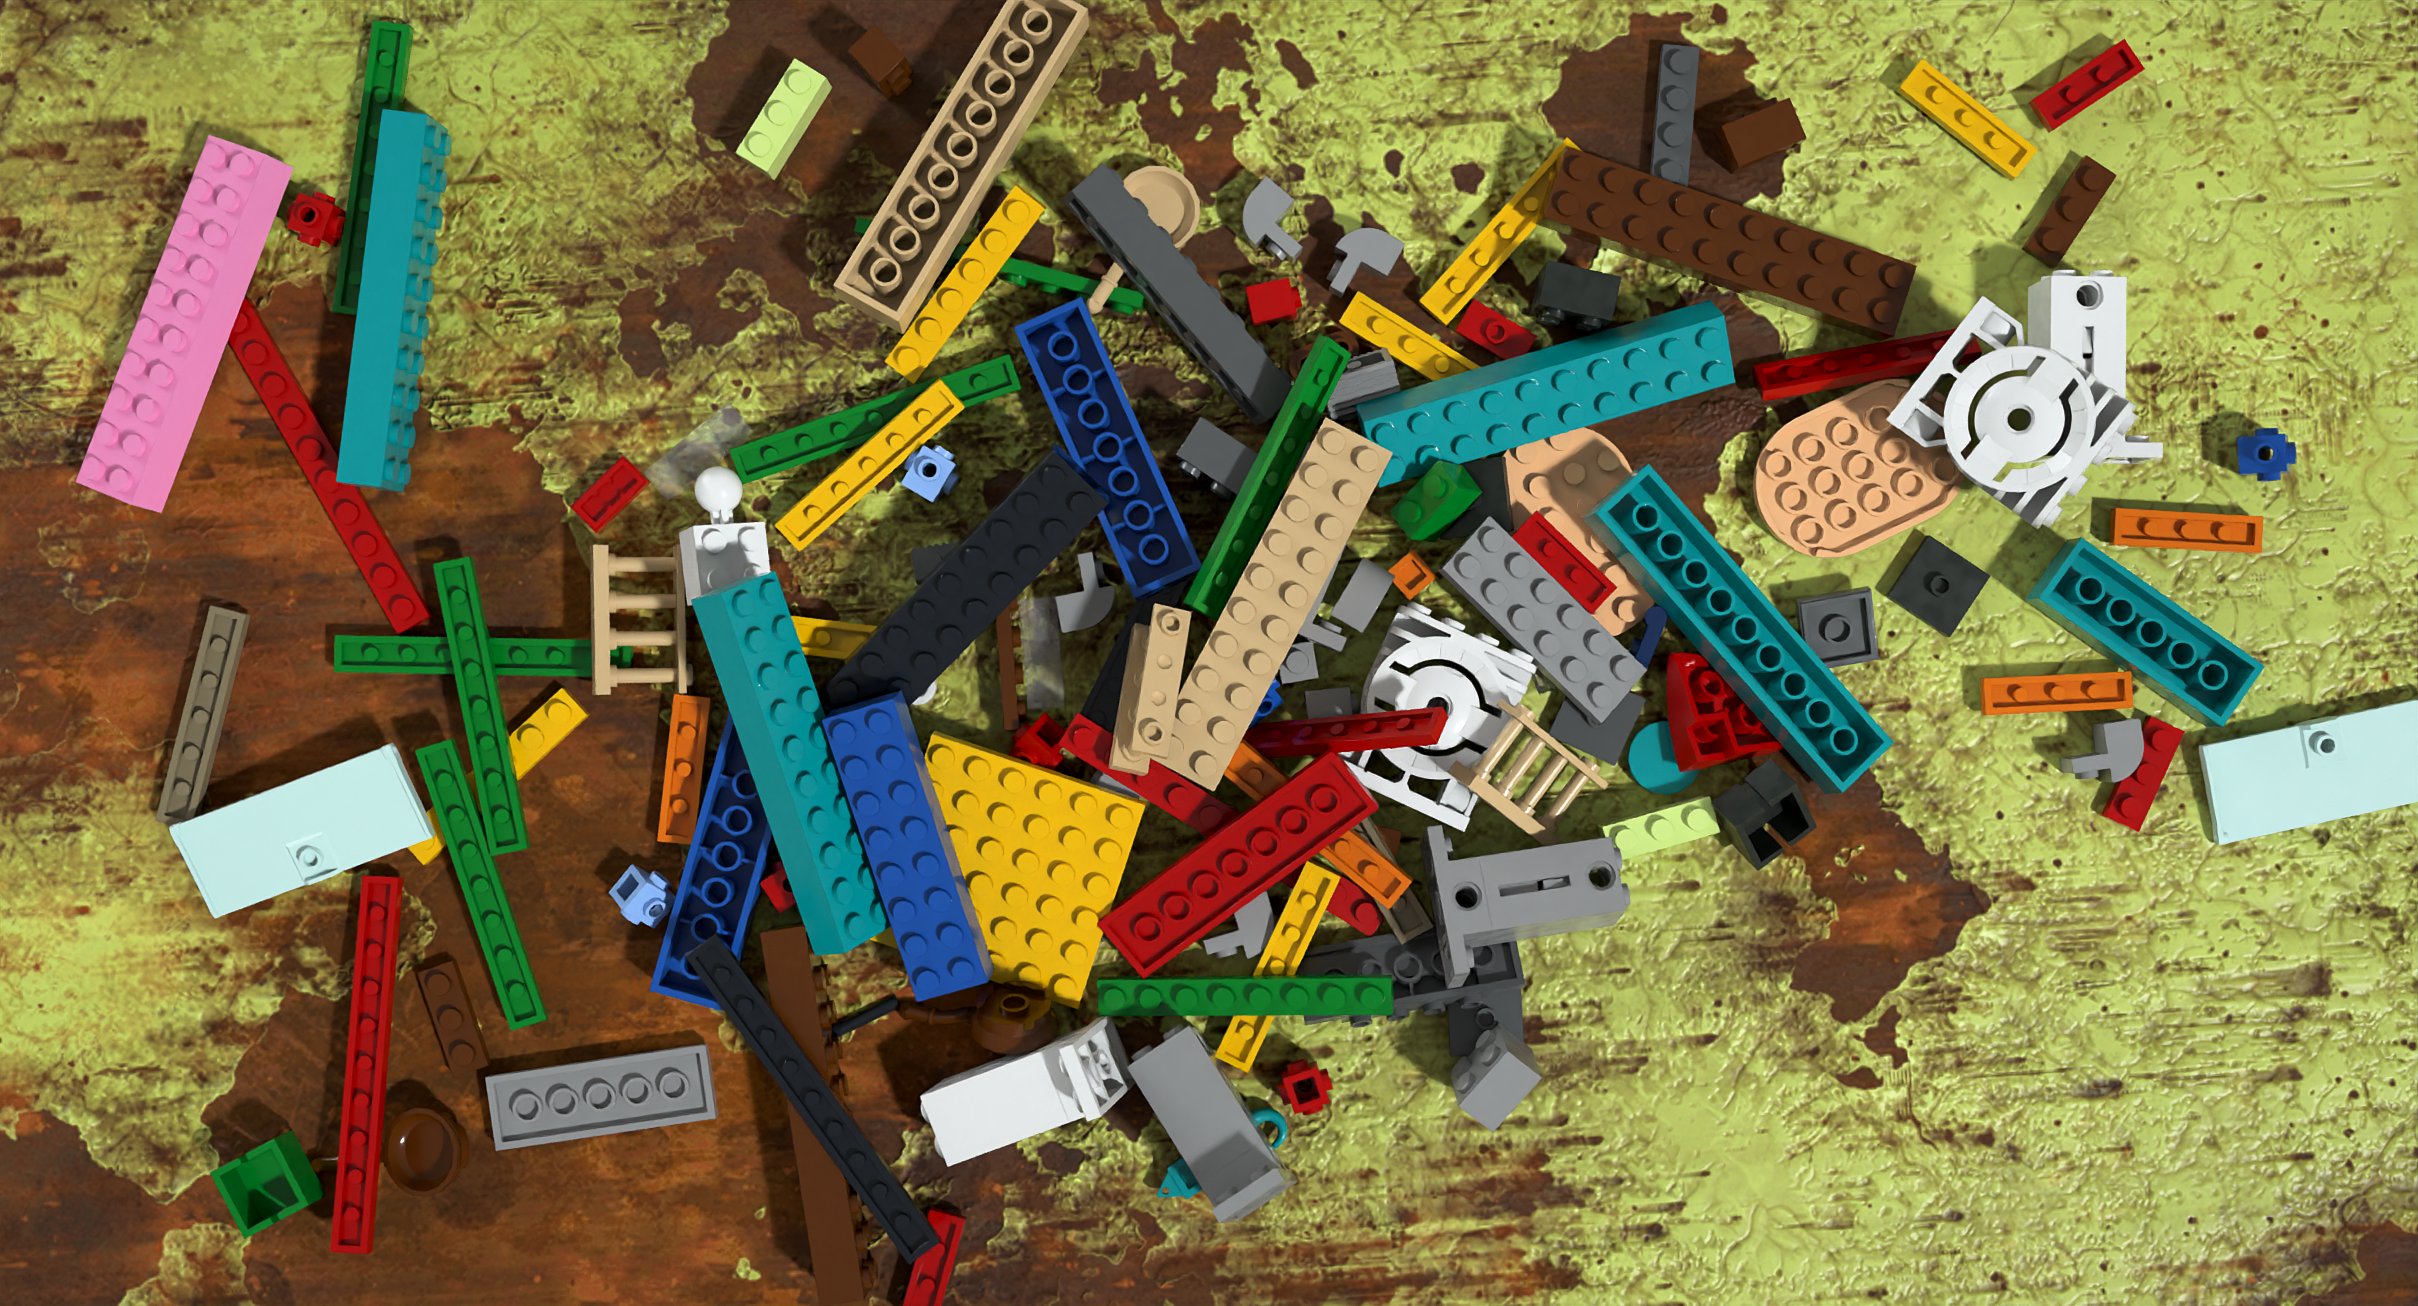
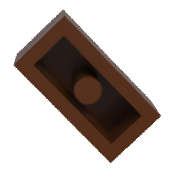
(881, 62)
(1760, 134)

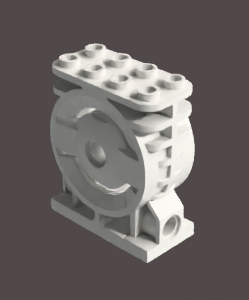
(2028, 492)
(1501, 675)

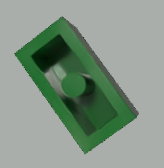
(1436, 501)

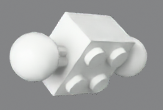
(725, 549)

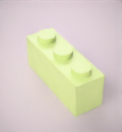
(784, 119)
(1661, 826)

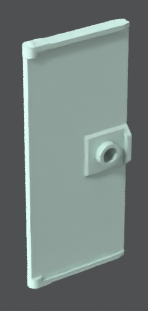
(2312, 772)
(303, 831)

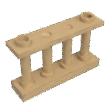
(606, 638)
(1150, 690)
(1500, 793)

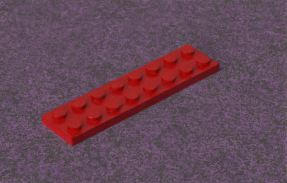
(1238, 862)

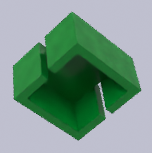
(268, 1184)

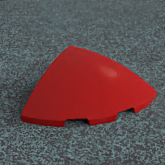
(1708, 717)

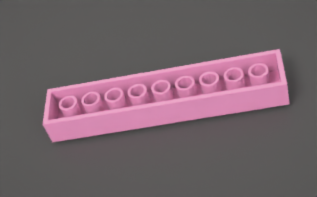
(184, 324)

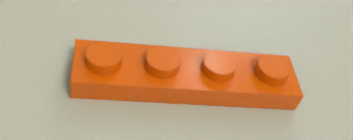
(2186, 531)
(2056, 693)
(685, 768)

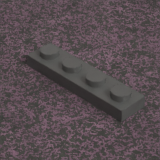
(1674, 113)

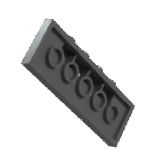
(1415, 972)

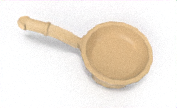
(1169, 203)

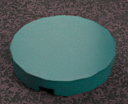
(1654, 762)

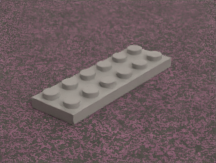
(1542, 620)
(601, 1096)

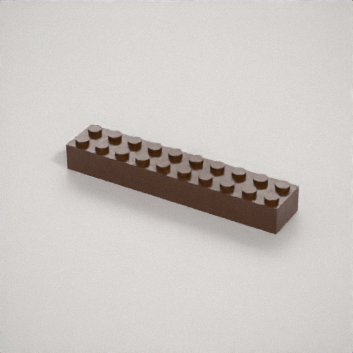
(1725, 244)
(830, 1203)

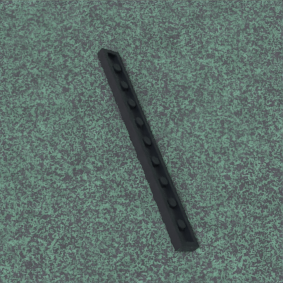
(813, 1098)

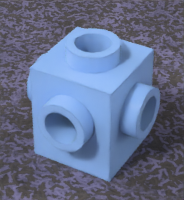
(931, 487)
(643, 896)

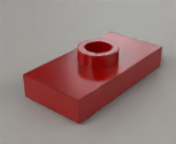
(1494, 332)
(610, 494)

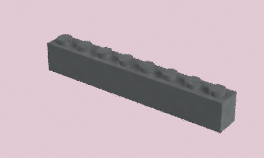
(1180, 294)

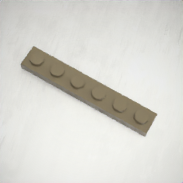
(203, 715)

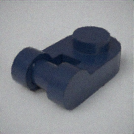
(1643, 649)

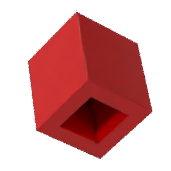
(1272, 302)

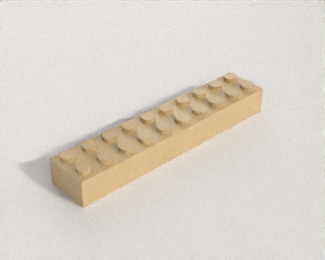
(960, 158)
(1272, 601)

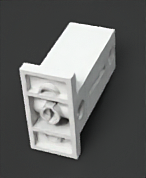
(2088, 325)
(1028, 1092)

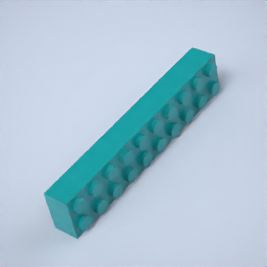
(393, 302)
(1550, 391)
(1738, 630)
(792, 760)

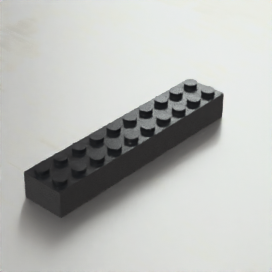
(970, 584)

